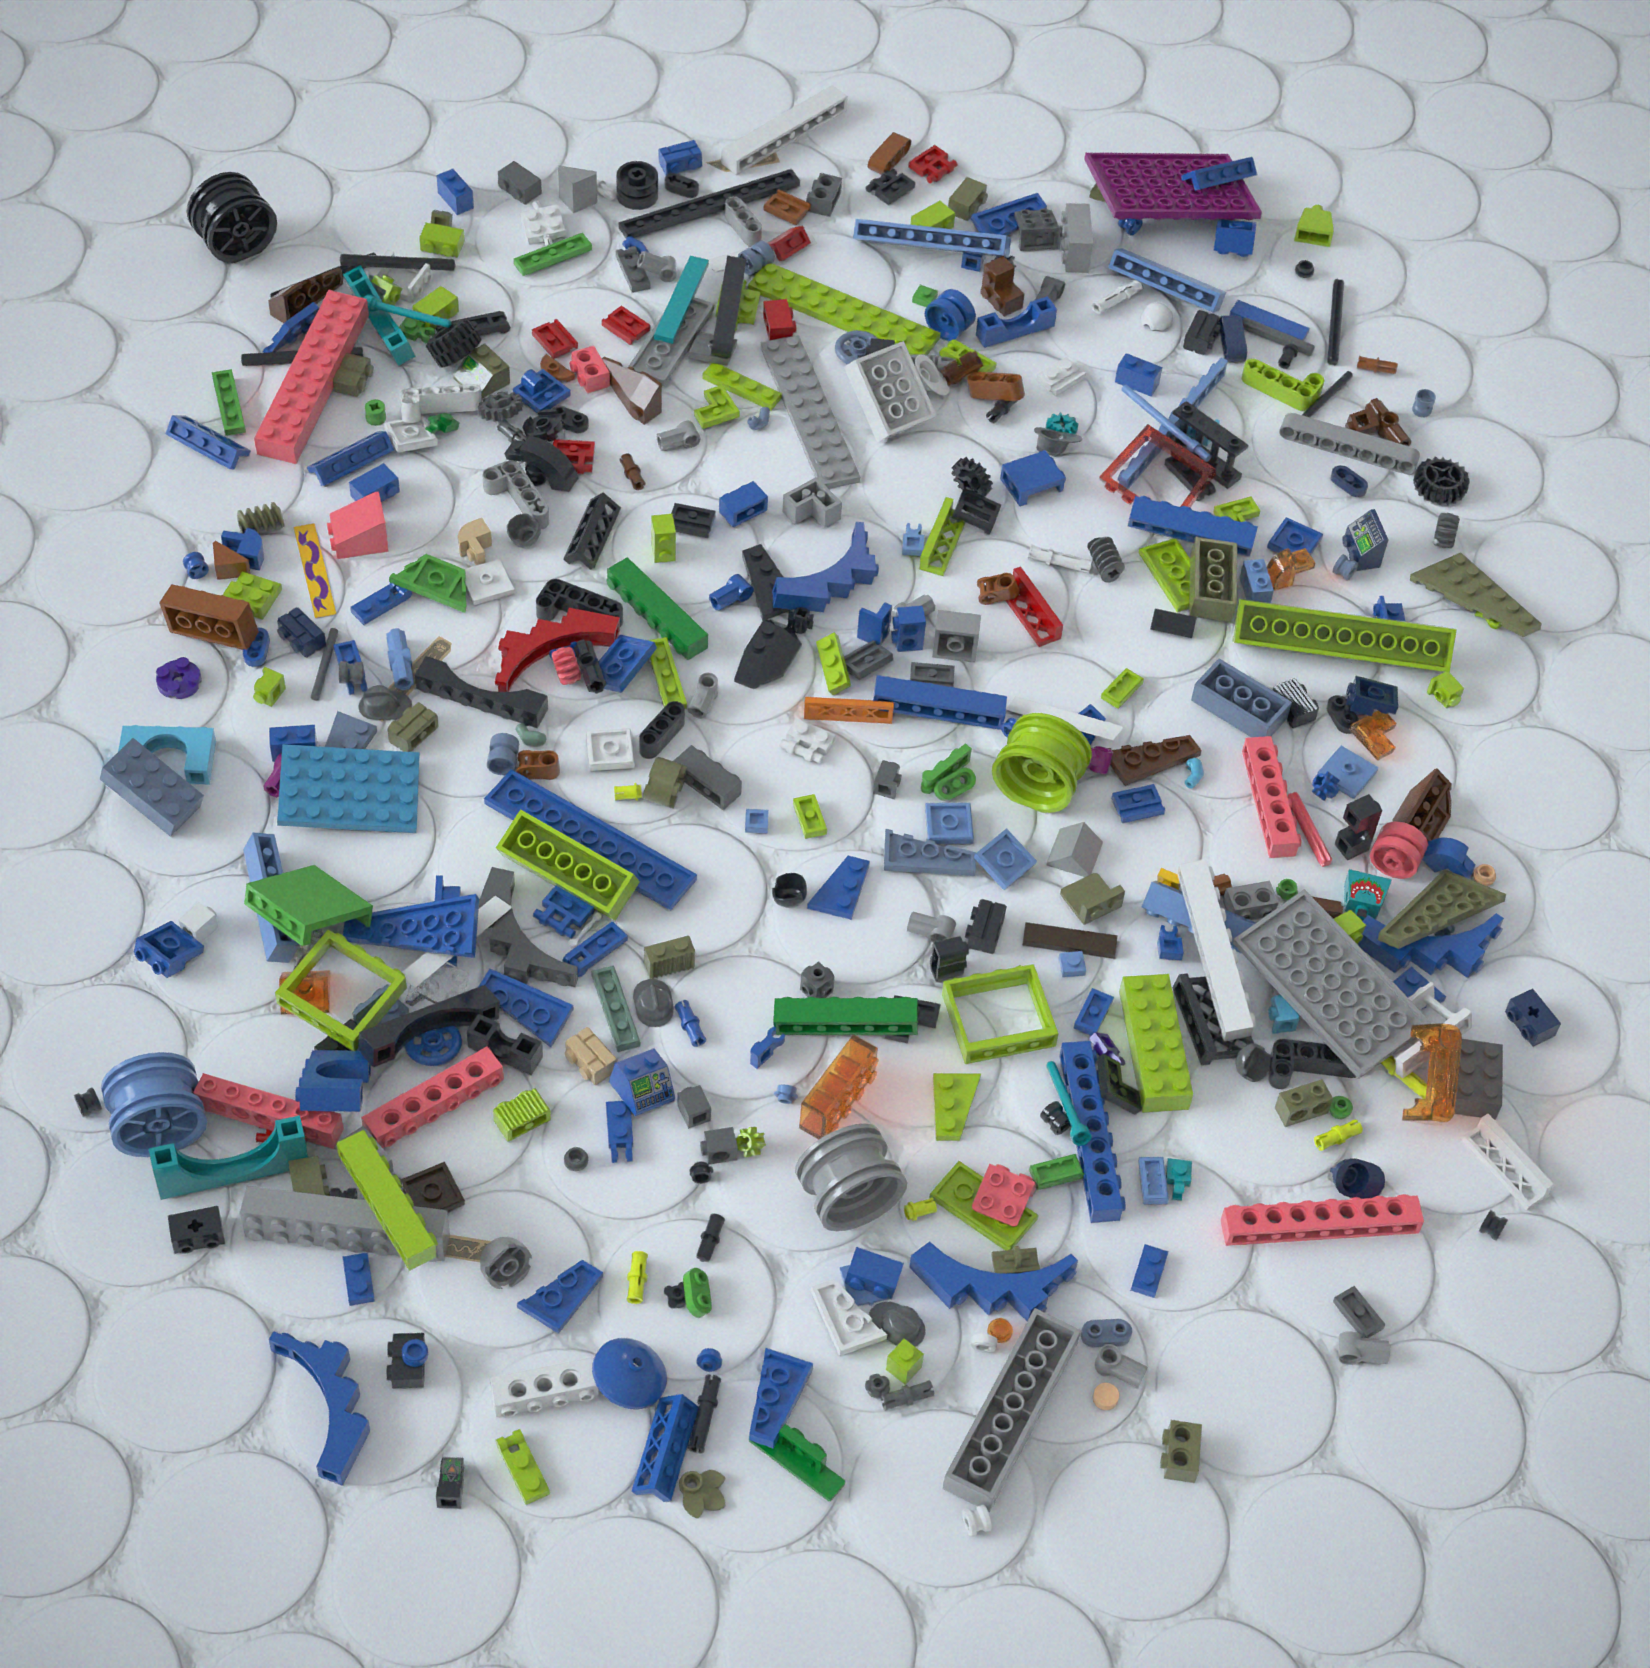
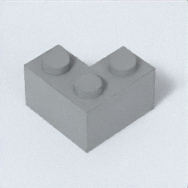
(812, 500)

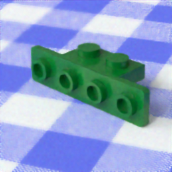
(804, 1461)

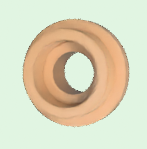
(1484, 874)

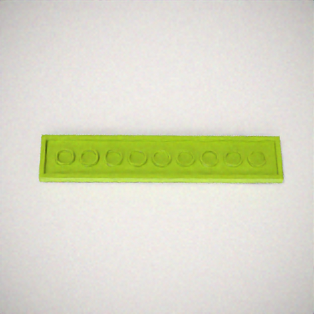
(841, 309)

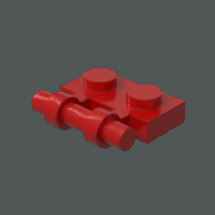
(929, 160)
(578, 451)

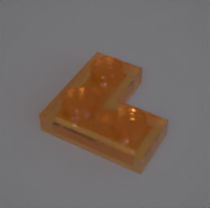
(1371, 733)

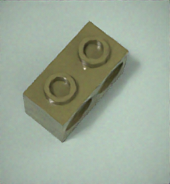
(1303, 1103)
(1187, 1451)

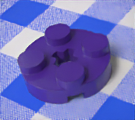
(178, 668)

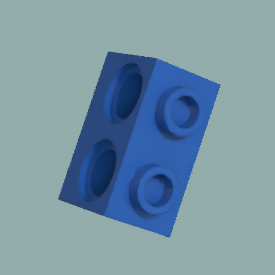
(909, 628)

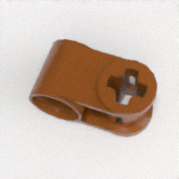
(997, 589)
(539, 764)

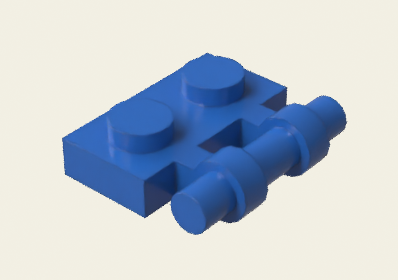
(566, 906)

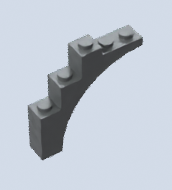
(507, 938)

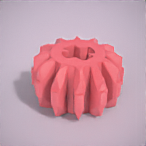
(566, 665)

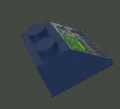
(1366, 541)

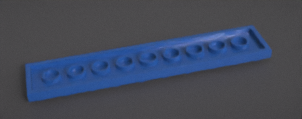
(658, 875)

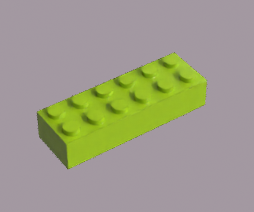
(567, 864)
(1155, 1043)

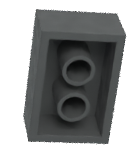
(1480, 1079)

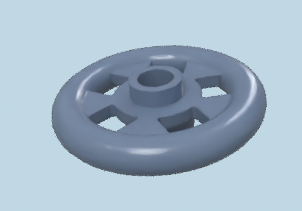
(856, 348)

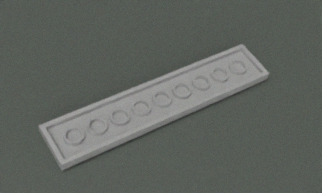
(810, 412)

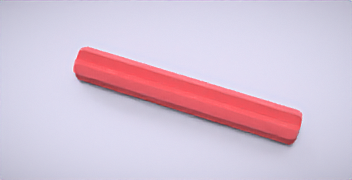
(1309, 830)

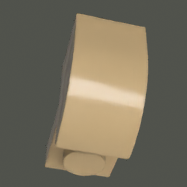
(472, 540)

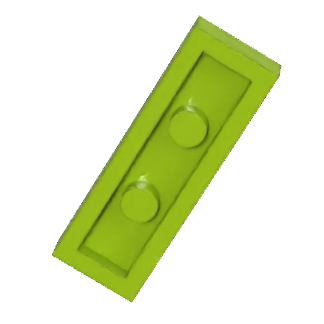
(833, 663)

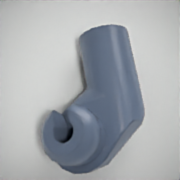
(761, 421)

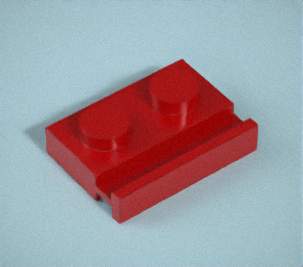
(626, 325)
(554, 338)

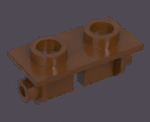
(970, 363)

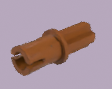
(1377, 365)

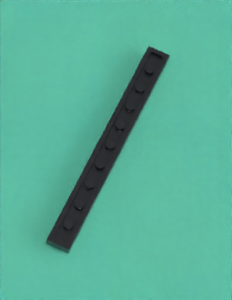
(708, 204)

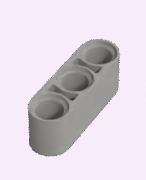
(743, 221)

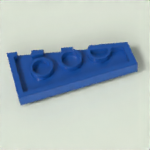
(530, 1007)

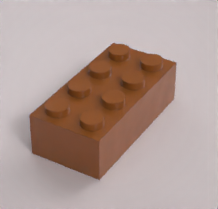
(209, 617)

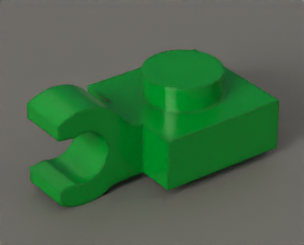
(442, 422)

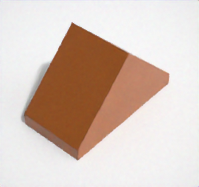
(228, 563)

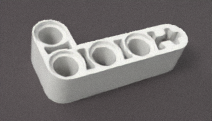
(438, 400)

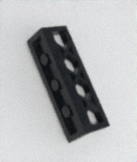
(588, 526)

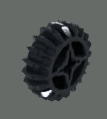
(1441, 481)

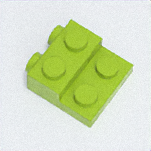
(256, 590)

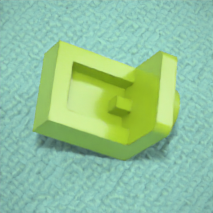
(392, 290)

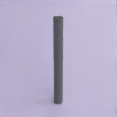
(324, 664)

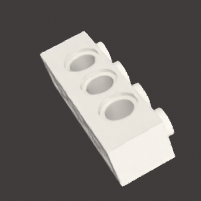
(551, 1376)

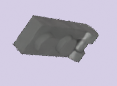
(635, 276)

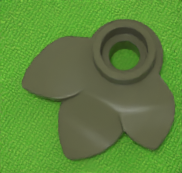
(705, 1494)

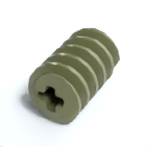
(260, 518)

